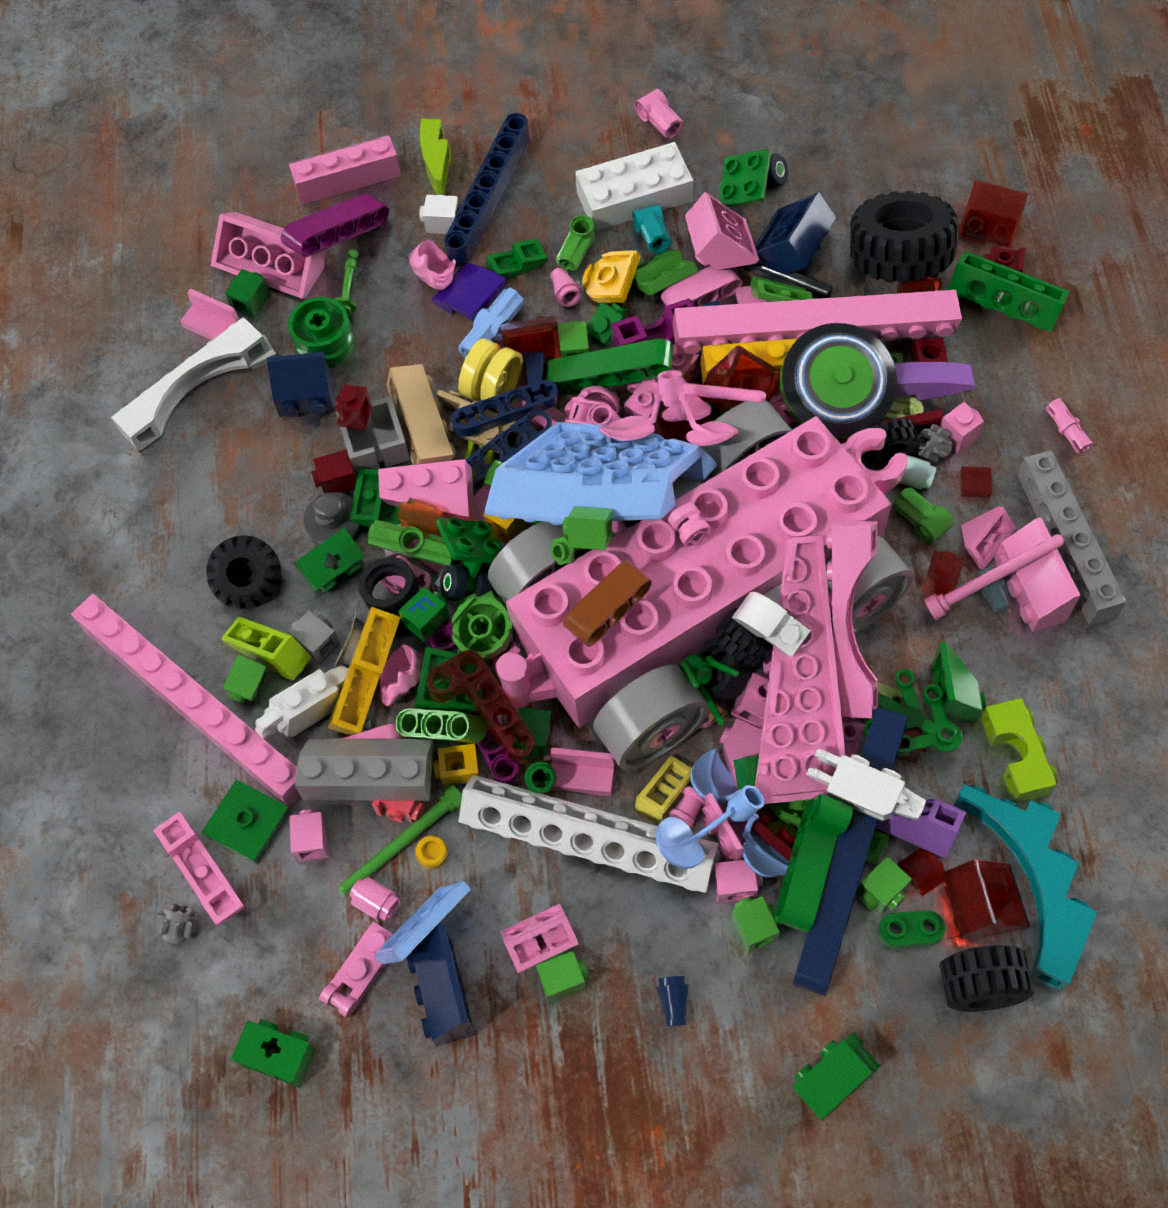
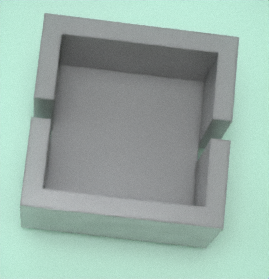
(379, 442)

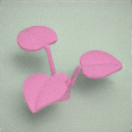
(680, 408)

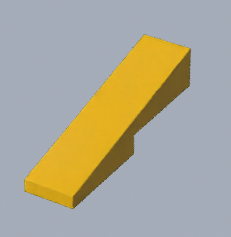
(364, 672)

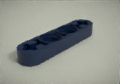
(502, 404)

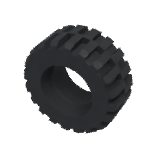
(903, 236)

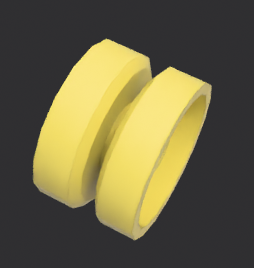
(489, 371)

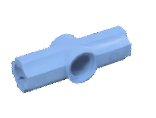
(488, 320)

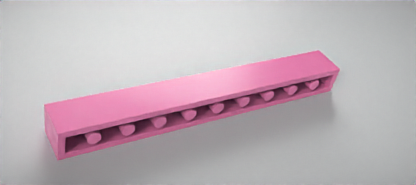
(881, 315)
(189, 699)

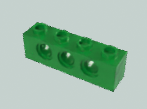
(1021, 287)

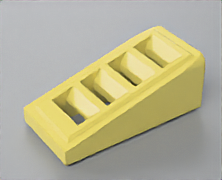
(654, 806)

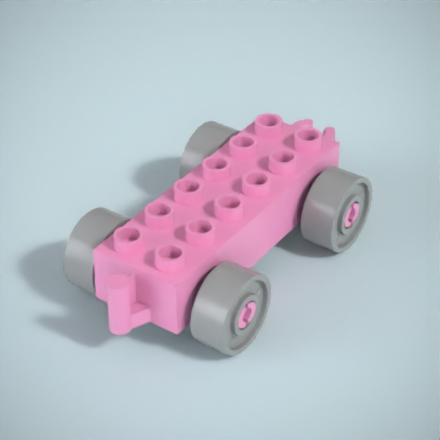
(764, 491)

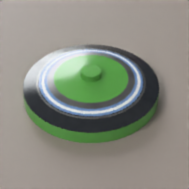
(840, 378)

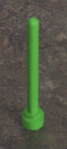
(449, 801)

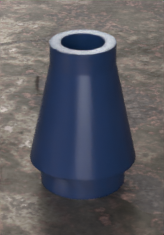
(673, 999)

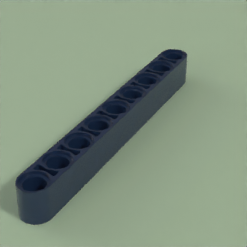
(847, 865)

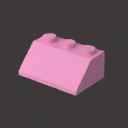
(719, 235)
(1042, 586)

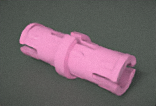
(1069, 426)

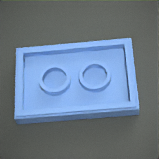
(421, 922)

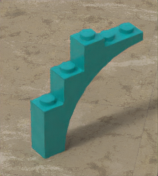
(1027, 834)

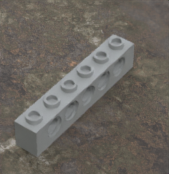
(1062, 515)

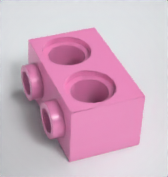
(539, 937)

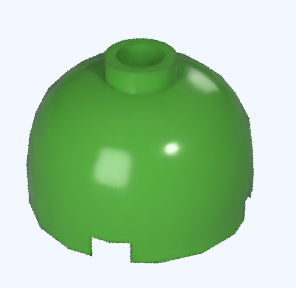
(482, 627)

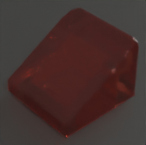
(923, 870)

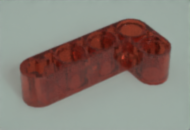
(487, 709)

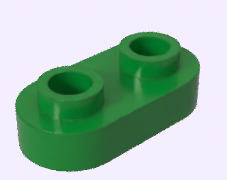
(912, 929)

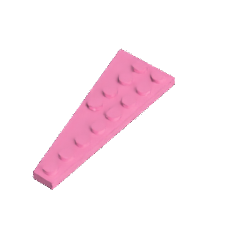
(802, 689)

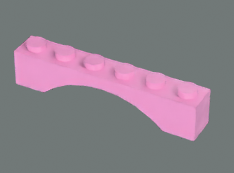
(852, 550)

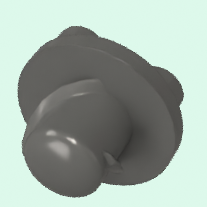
(329, 515)

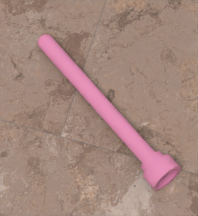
(724, 392)
(941, 603)

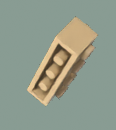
(419, 415)

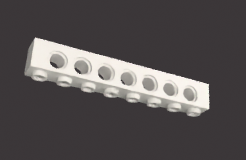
(574, 820)

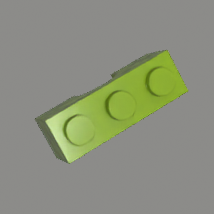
(1013, 725)

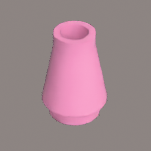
(566, 289)

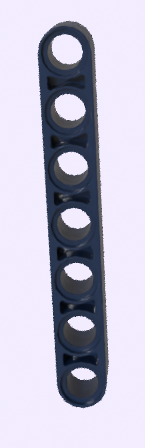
(487, 189)

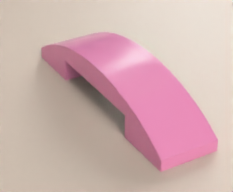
(199, 869)

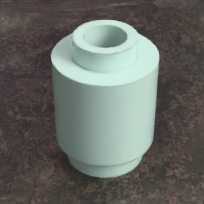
(918, 473)

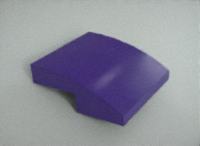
(470, 291)

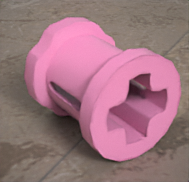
(688, 807)

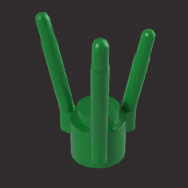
(700, 672)

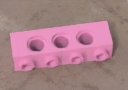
(642, 400)

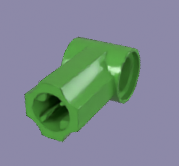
(577, 243)
(928, 520)

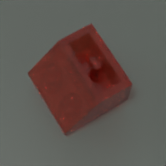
(993, 213)

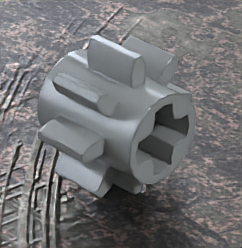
(935, 443)
(177, 922)

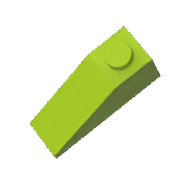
(267, 647)

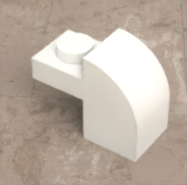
(771, 622)

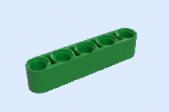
(610, 366)

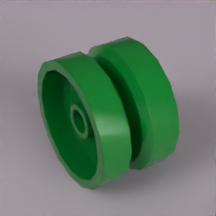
(322, 326)

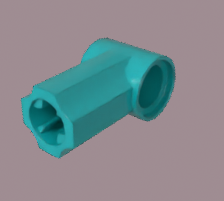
(650, 223)

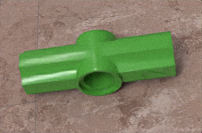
(397, 540)

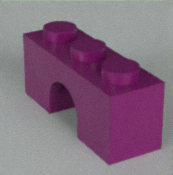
(632, 331)

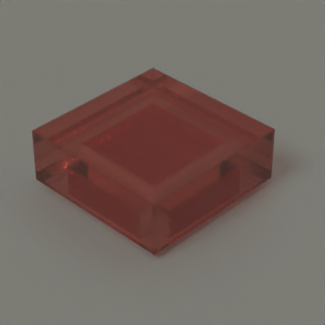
(976, 482)

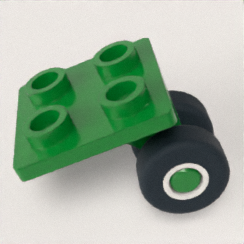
(747, 175)
(473, 544)

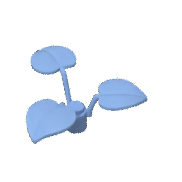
(711, 776)

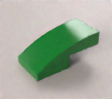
(521, 259)

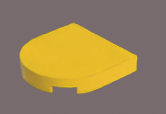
(611, 276)

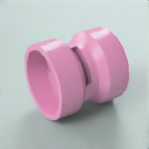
(689, 524)

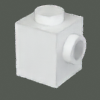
(439, 213)

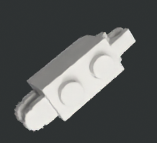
(302, 703)
(866, 788)

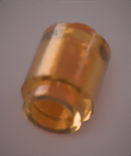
(419, 515)

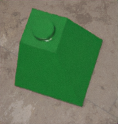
(960, 688)

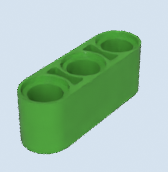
(441, 725)

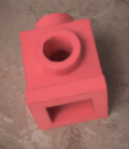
(399, 810)

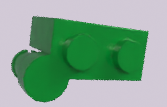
(835, 1075)

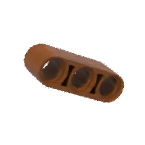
(607, 603)

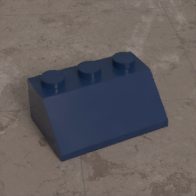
(795, 234)
(440, 988)

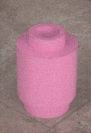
(374, 899)

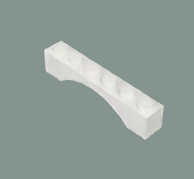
(146, 416)

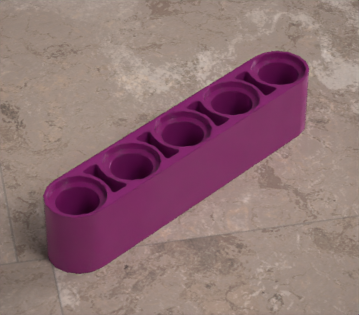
(334, 225)

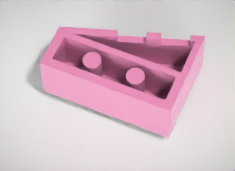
(438, 483)

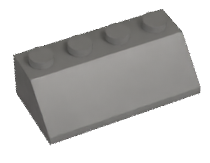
(365, 769)

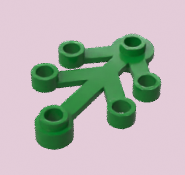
(916, 720)

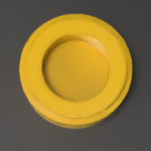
(431, 852)

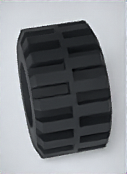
(986, 978)

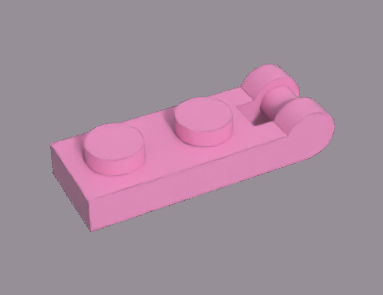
(357, 971)

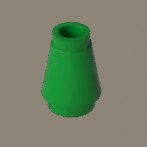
(545, 782)

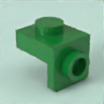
(601, 321)

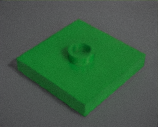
(246, 821)

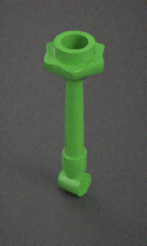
(350, 265)
(561, 551)

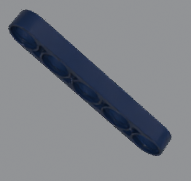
(500, 444)

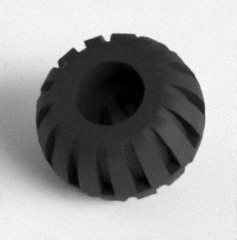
(230, 557)

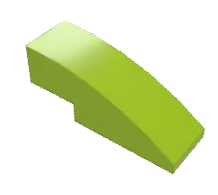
(435, 153)

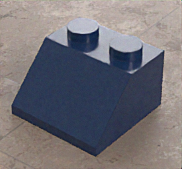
(301, 384)

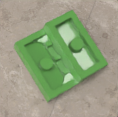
(662, 271)
(777, 291)

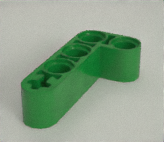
(810, 859)

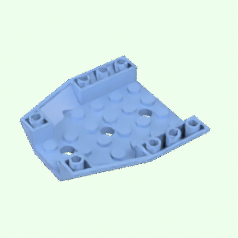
(588, 469)

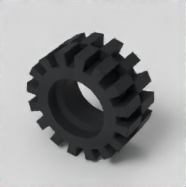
(900, 438)
(742, 642)

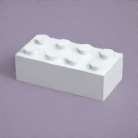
(634, 182)

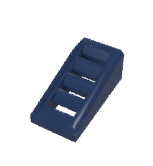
(534, 367)

